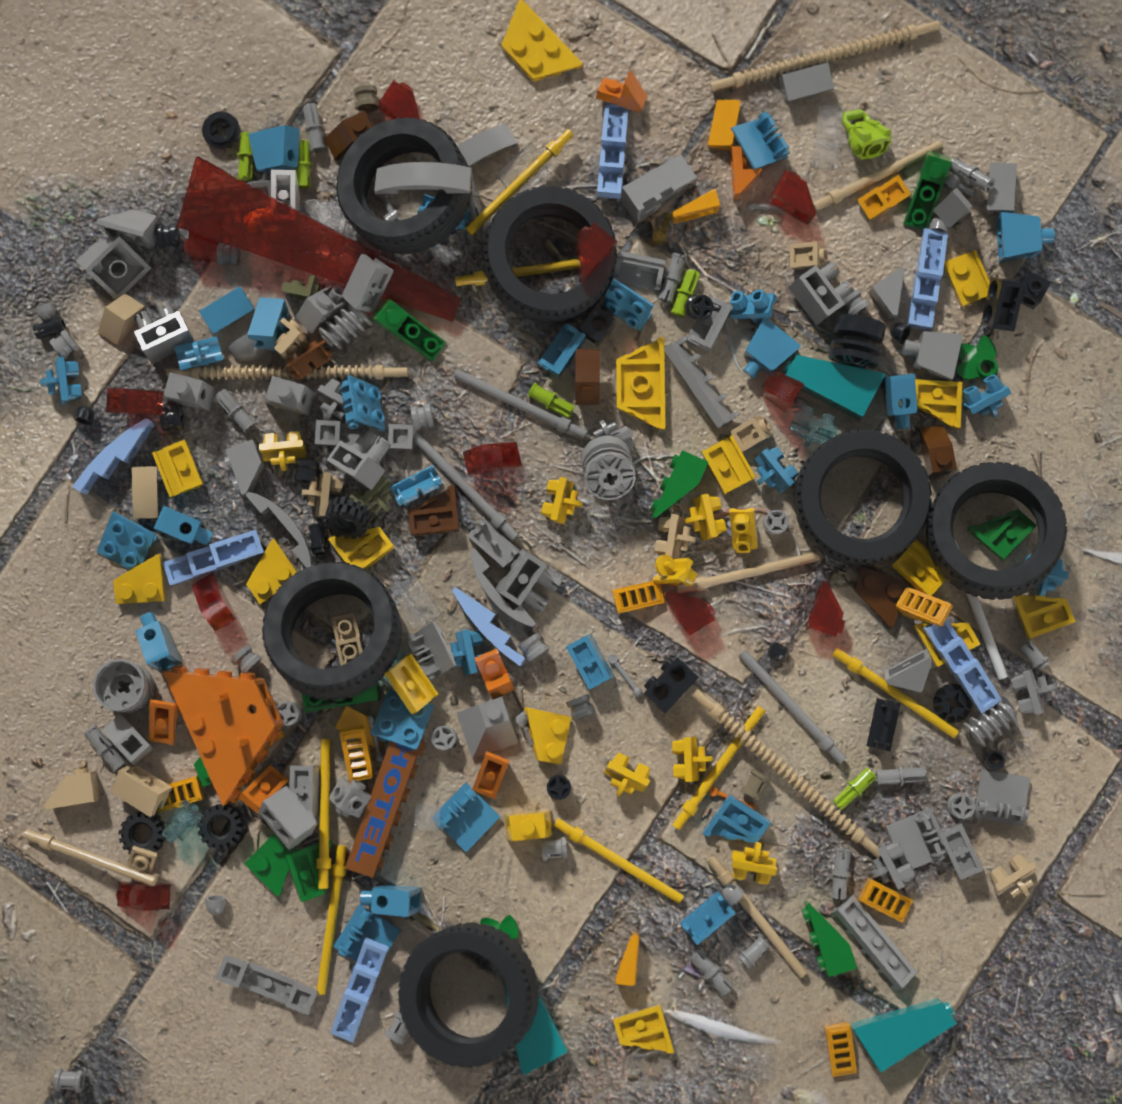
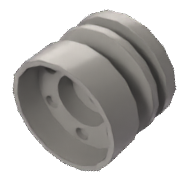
(607, 456)
(110, 688)

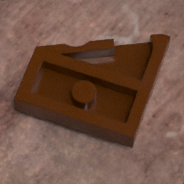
(436, 515)
(880, 593)

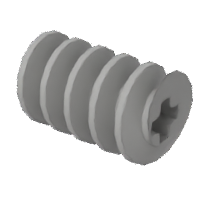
(344, 327)
(991, 722)

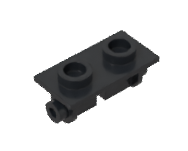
(883, 724)

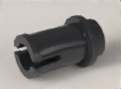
(50, 327)
(318, 541)

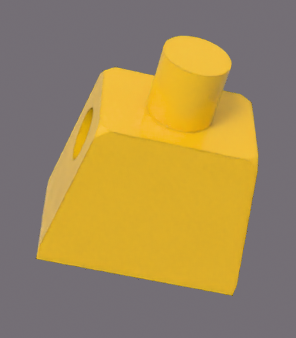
(528, 825)

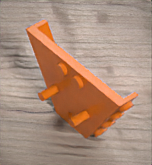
(223, 727)

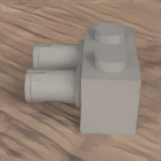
(817, 293)
(162, 336)
(356, 463)
(521, 578)
(287, 817)

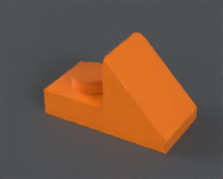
(626, 95)
(741, 177)
(494, 674)
(162, 721)
(490, 775)
(263, 787)

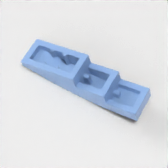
(612, 151)
(927, 279)
(122, 448)
(213, 558)
(483, 621)
(963, 665)
(359, 990)

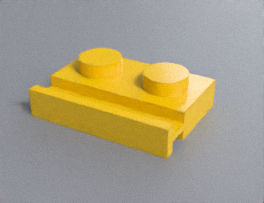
(967, 278)
(728, 464)
(178, 468)
(919, 569)
(411, 683)

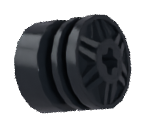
(856, 340)

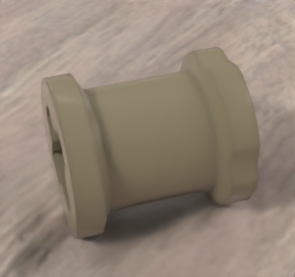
(755, 784)

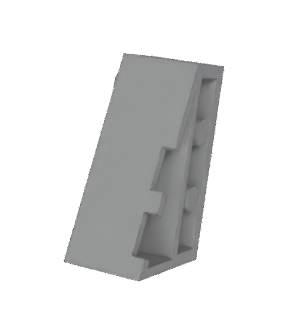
(657, 188)

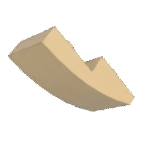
(145, 492)
(347, 637)
(142, 860)

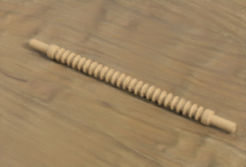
(911, 32)
(378, 372)
(717, 712)

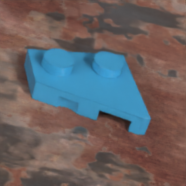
(737, 821)

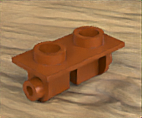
(299, 365)

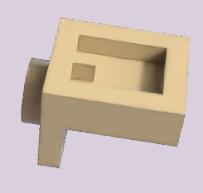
(807, 255)
(751, 432)

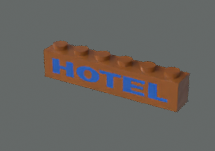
(384, 808)

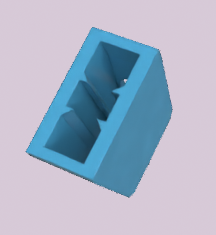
(275, 148)
(1020, 236)
(768, 349)
(898, 388)
(173, 521)
(157, 644)
(401, 900)

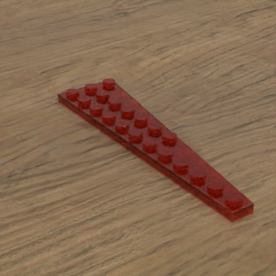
(255, 222)

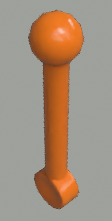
(714, 791)

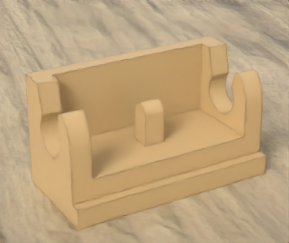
(141, 789)

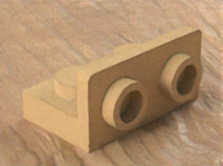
(293, 341)

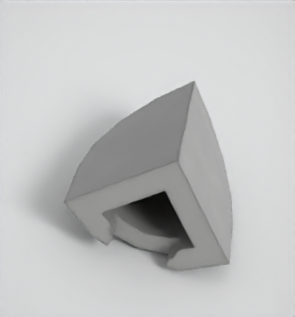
(244, 350)

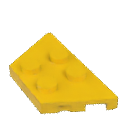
(536, 46)
(642, 384)

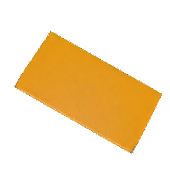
(724, 119)

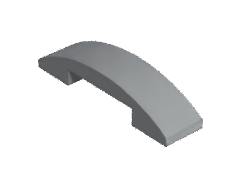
(486, 144)
(423, 176)
(331, 432)
(265, 506)
(481, 567)
(267, 983)

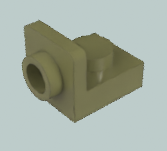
(298, 290)

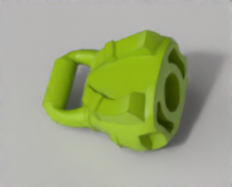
(867, 137)

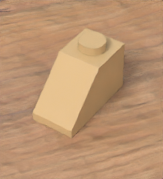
(75, 790)

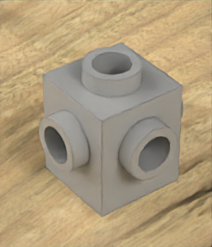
(350, 797)

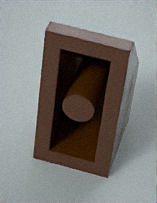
(346, 133)
(587, 377)
(937, 450)

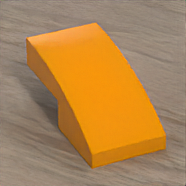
(884, 198)
(352, 719)

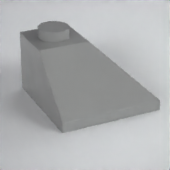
(132, 226)
(114, 265)
(487, 727)

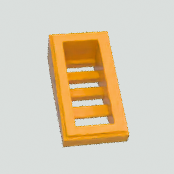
(700, 207)
(910, 601)
(619, 603)
(358, 769)
(197, 791)
(867, 891)
(628, 967)
(835, 1029)

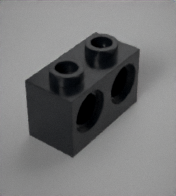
(1002, 304)
(674, 688)

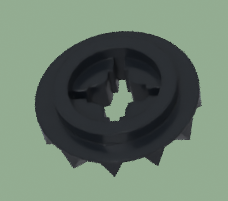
(210, 129)
(941, 706)

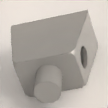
(935, 354)
(188, 392)
(289, 396)

